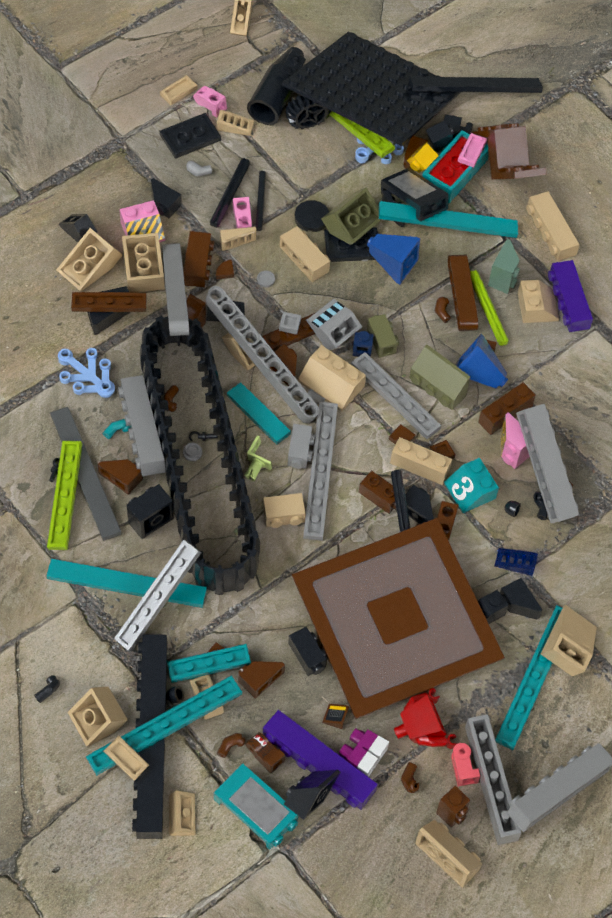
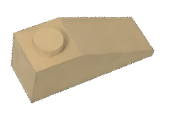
(241, 17)

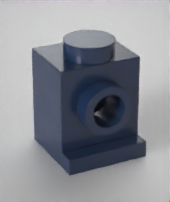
(362, 339)

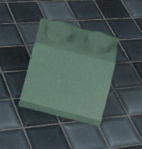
(505, 269)

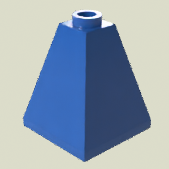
(395, 254)
(482, 364)

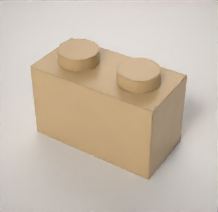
(284, 510)

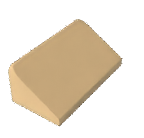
(182, 813)

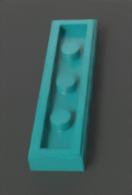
(258, 413)
(208, 663)

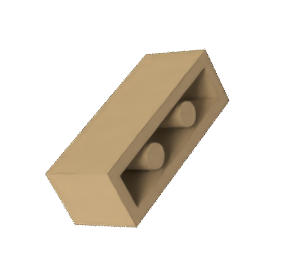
(305, 253)
(420, 461)

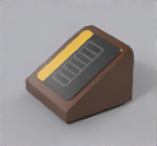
(336, 715)

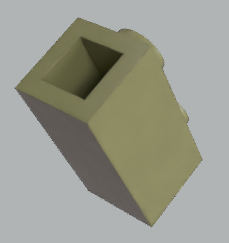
(383, 339)

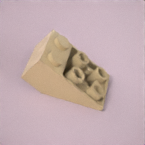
(570, 642)

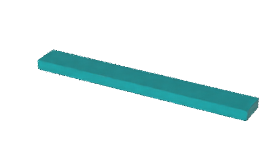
(450, 220)
(120, 582)
(527, 691)
(170, 721)

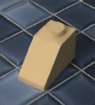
(237, 352)

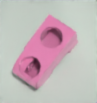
(211, 100)
(242, 212)

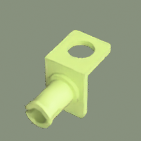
(257, 461)

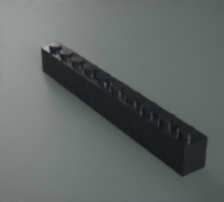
(151, 704)

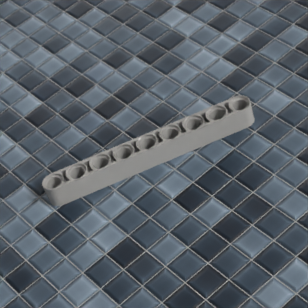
(175, 290)
(262, 363)

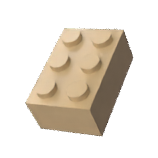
(143, 262)

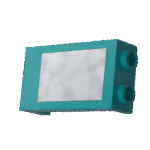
(256, 806)

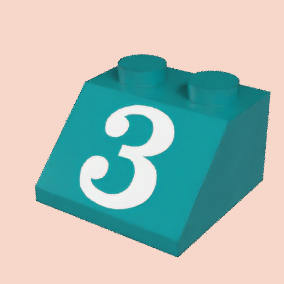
(472, 485)

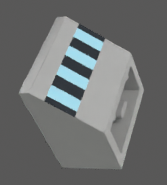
(334, 324)

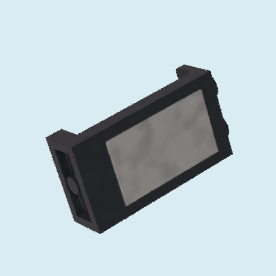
(416, 192)

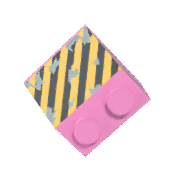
(142, 220)
(512, 442)

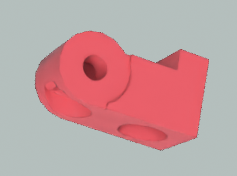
(462, 765)

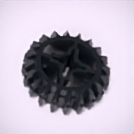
(305, 113)

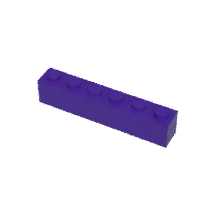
(316, 756)

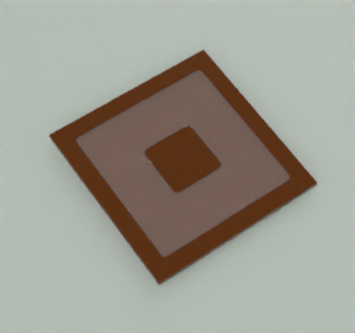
(397, 618)

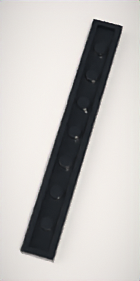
(475, 84)

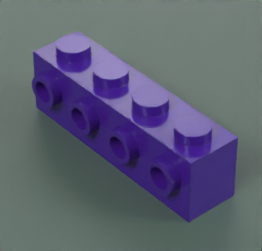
(570, 296)

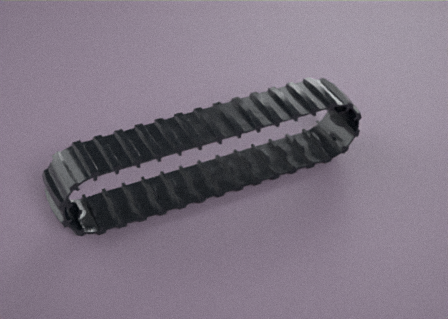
(213, 578)

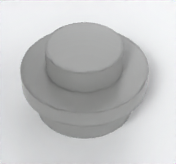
(192, 451)

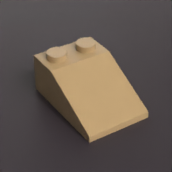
(89, 260)

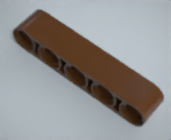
(462, 292)

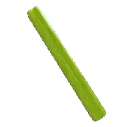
(488, 308)

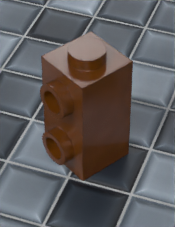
(378, 491)
(453, 807)

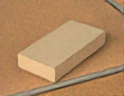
(178, 90)
(126, 758)

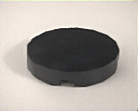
(309, 215)

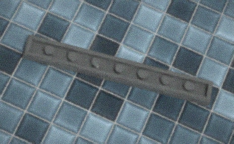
(87, 477)

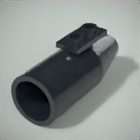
(270, 96)

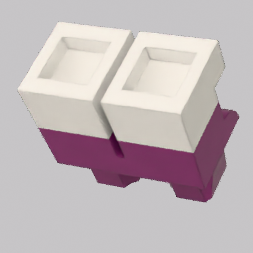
(367, 752)

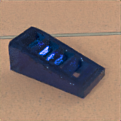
(516, 554)

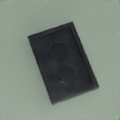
(190, 135)
(340, 251)

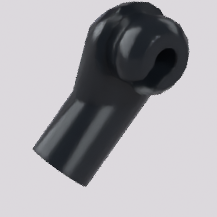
(542, 514)
(48, 690)

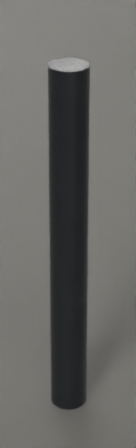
(260, 200)

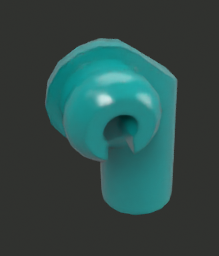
(114, 426)

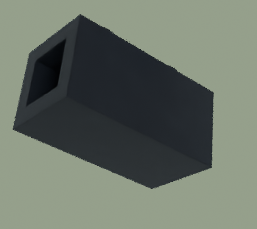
(307, 651)

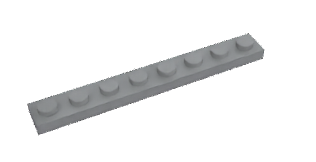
(320, 471)

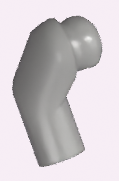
(197, 170)

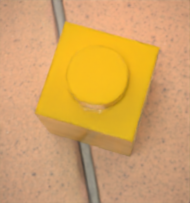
(422, 158)

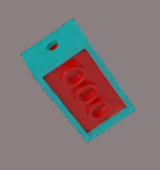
(448, 172)

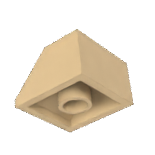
(537, 302)
(97, 715)

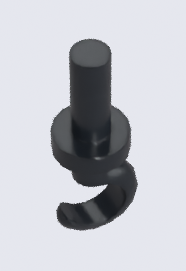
(203, 436)
(54, 469)

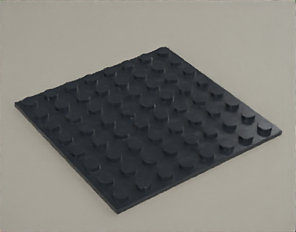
(369, 88)

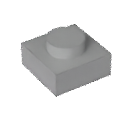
(290, 323)

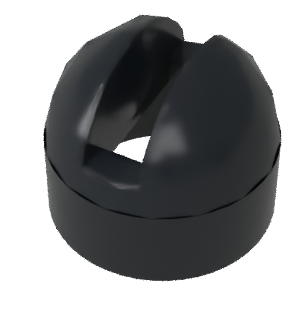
(512, 508)
(175, 694)

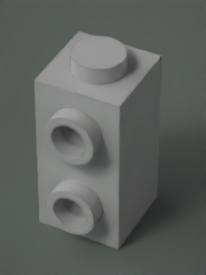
(300, 445)

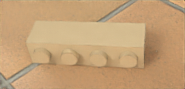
(552, 226)

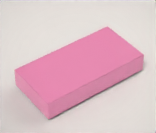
(472, 150)

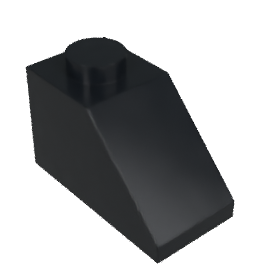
(165, 198)
(77, 225)
(419, 505)
(521, 600)
(493, 606)

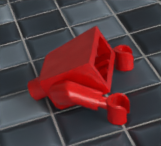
(423, 722)

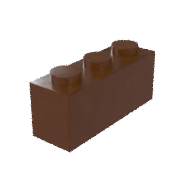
(198, 259)
(516, 400)

